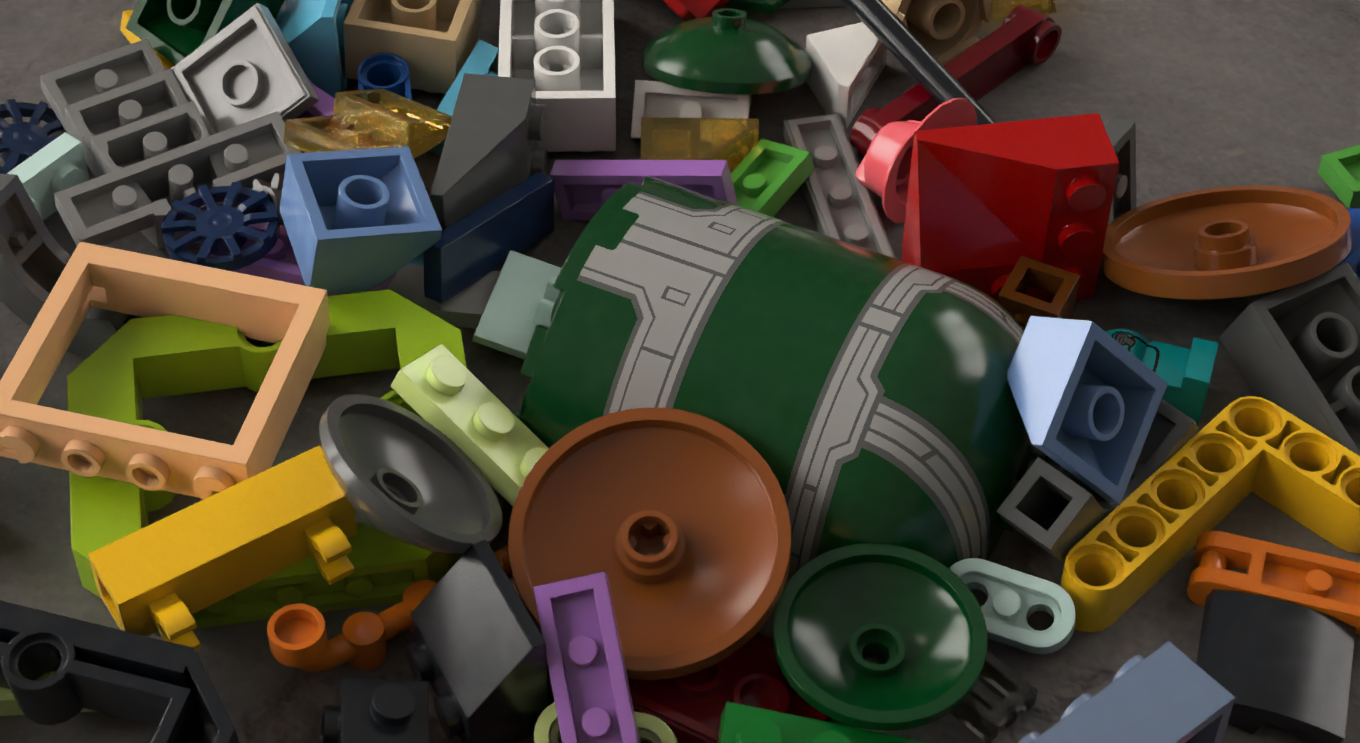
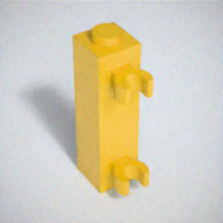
(225, 545)

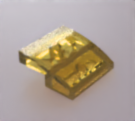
(370, 121)

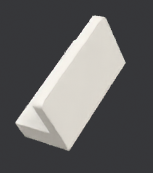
(669, 101)

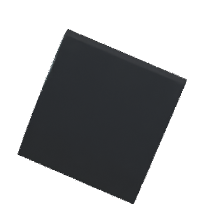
(1278, 664)

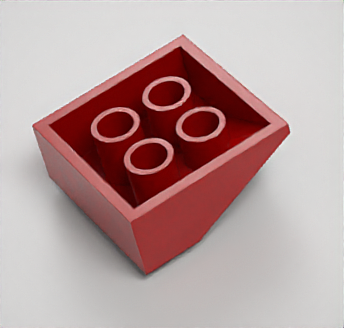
(1011, 192)

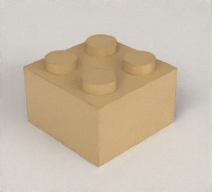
(427, 34)

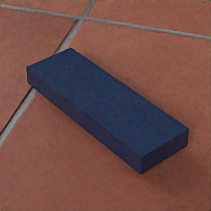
(487, 235)

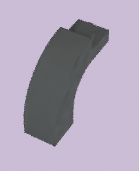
(33, 263)
(1060, 509)

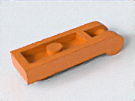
(1276, 572)

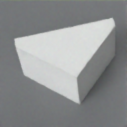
(844, 68)

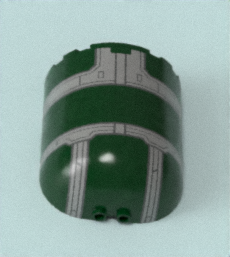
(841, 366)

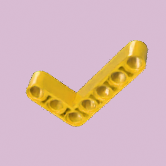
(1238, 452)

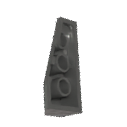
(1306, 352)

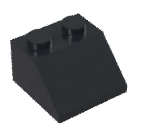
(480, 653)

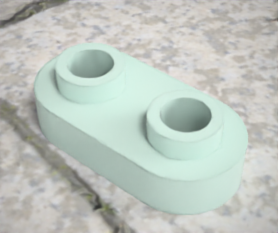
(1011, 602)

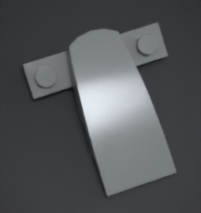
(148, 145)

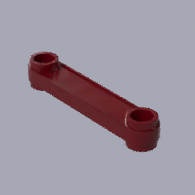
(1022, 39)

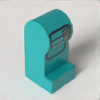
(1182, 368)

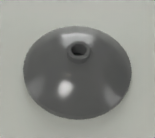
(407, 476)

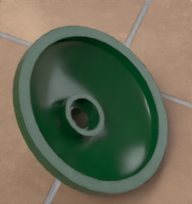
(727, 56)
(884, 607)

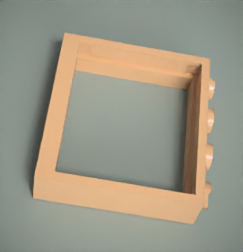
(148, 288)

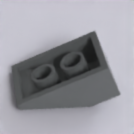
(488, 145)

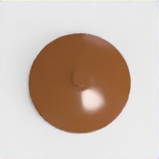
(1226, 242)
(674, 519)

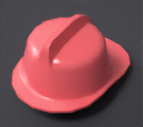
(889, 156)

